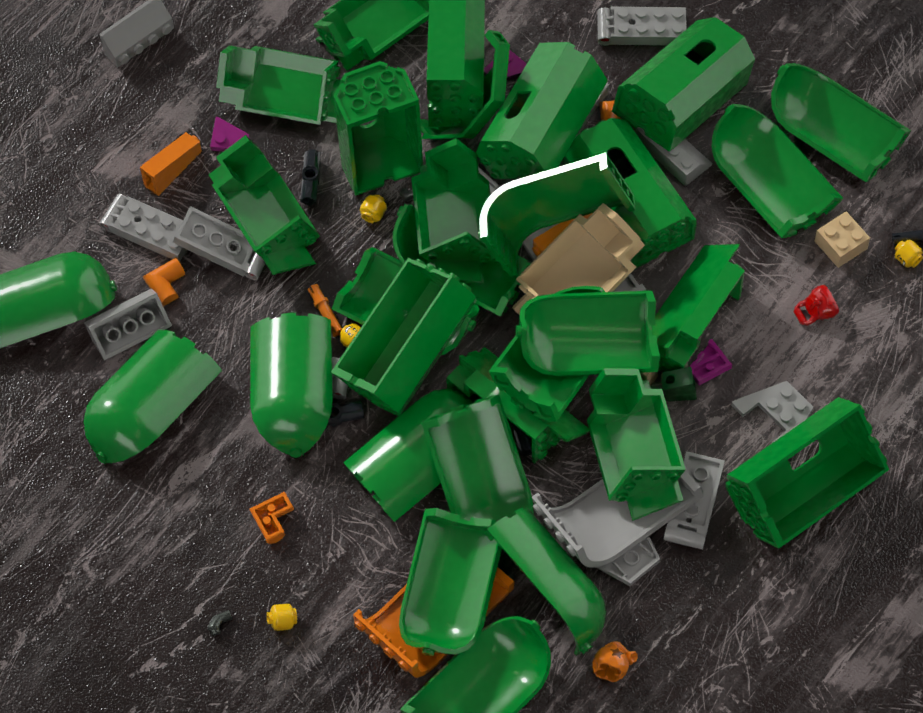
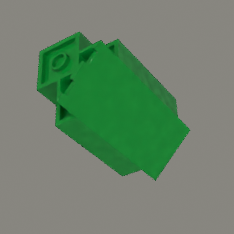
(368, 27)
(278, 83)
(264, 207)
(448, 211)
(695, 304)
(473, 377)
(635, 442)

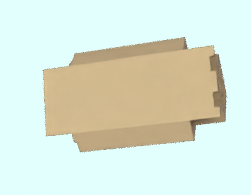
(584, 254)

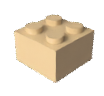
(842, 239)

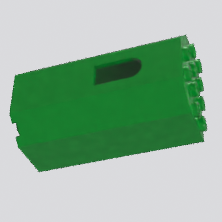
(455, 61)
(676, 95)
(542, 112)
(389, 144)
(660, 212)
(405, 335)
(788, 501)

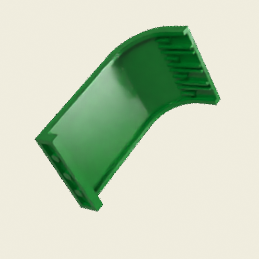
(546, 200)

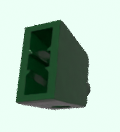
(677, 385)

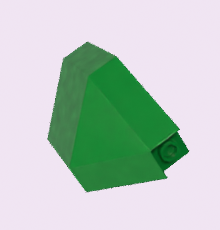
(494, 96)

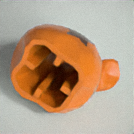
(613, 661)

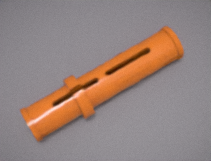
(321, 303)

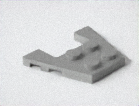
(780, 403)
(633, 563)

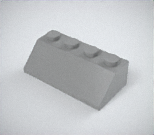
(136, 32)
(682, 162)
(127, 324)

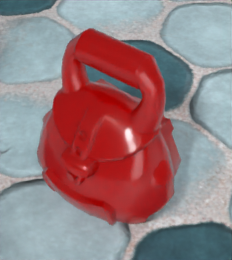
(819, 305)

